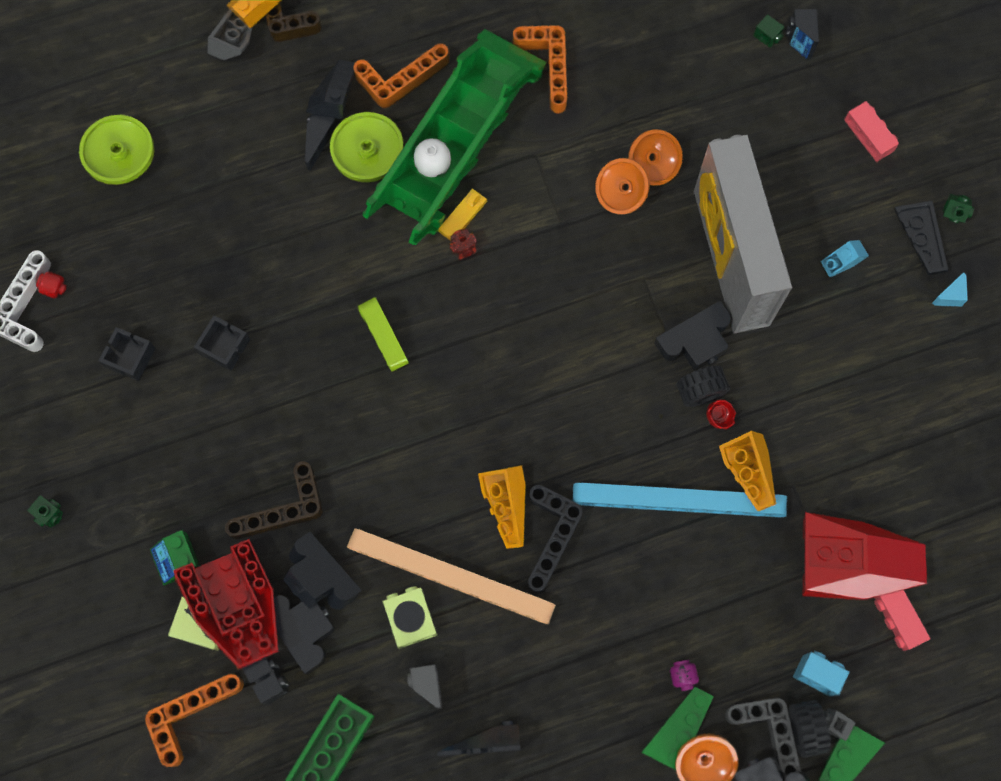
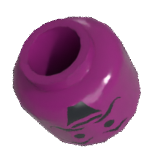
(684, 675)

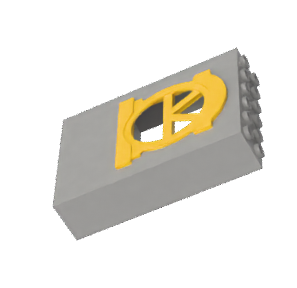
(741, 234)

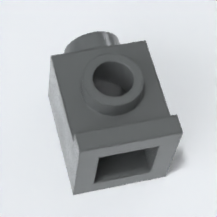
(835, 722)

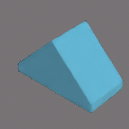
(955, 294)

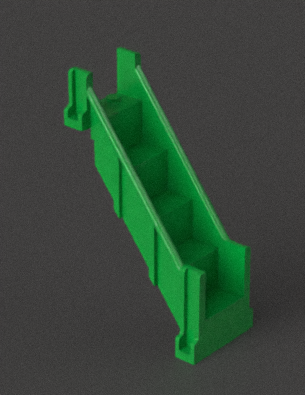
(462, 118)

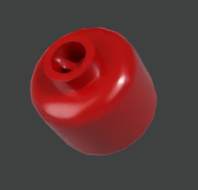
(51, 284)

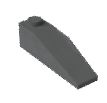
(229, 37)

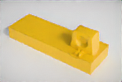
(463, 214)

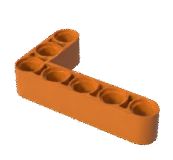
(554, 45)
(402, 77)
(186, 709)

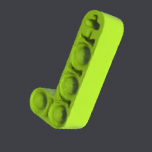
(383, 334)

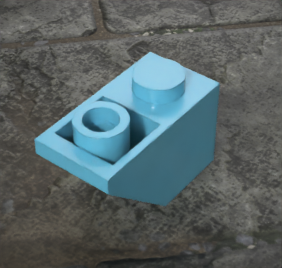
(844, 258)

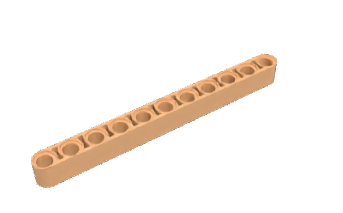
(451, 576)

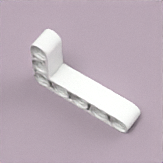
(19, 302)

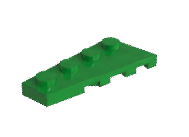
(679, 728)
(850, 756)

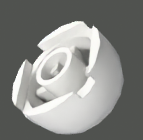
(432, 157)

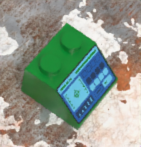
(172, 554)

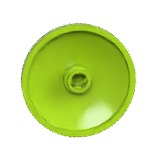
(365, 146)
(116, 149)

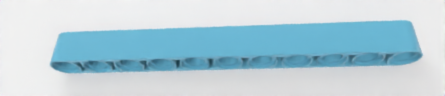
(673, 499)

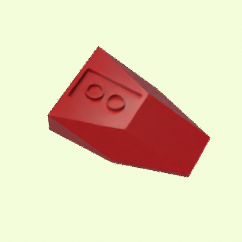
(858, 559)
(232, 604)

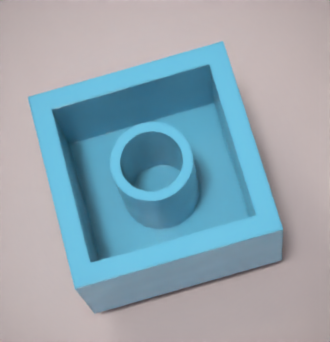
(821, 674)

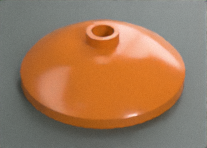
(666, 155)
(611, 185)
(718, 765)

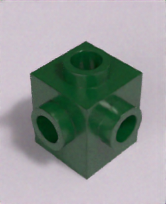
(958, 208)
(46, 512)

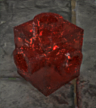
(463, 243)

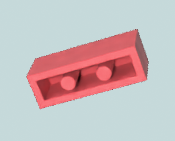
(871, 131)
(902, 620)

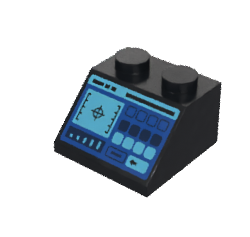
(803, 32)

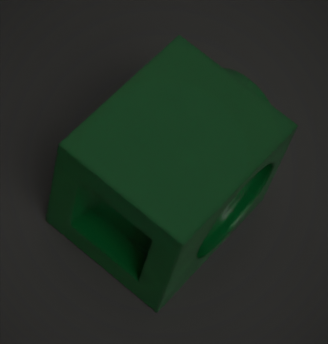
(769, 31)

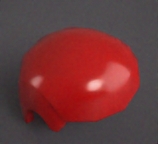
(721, 414)

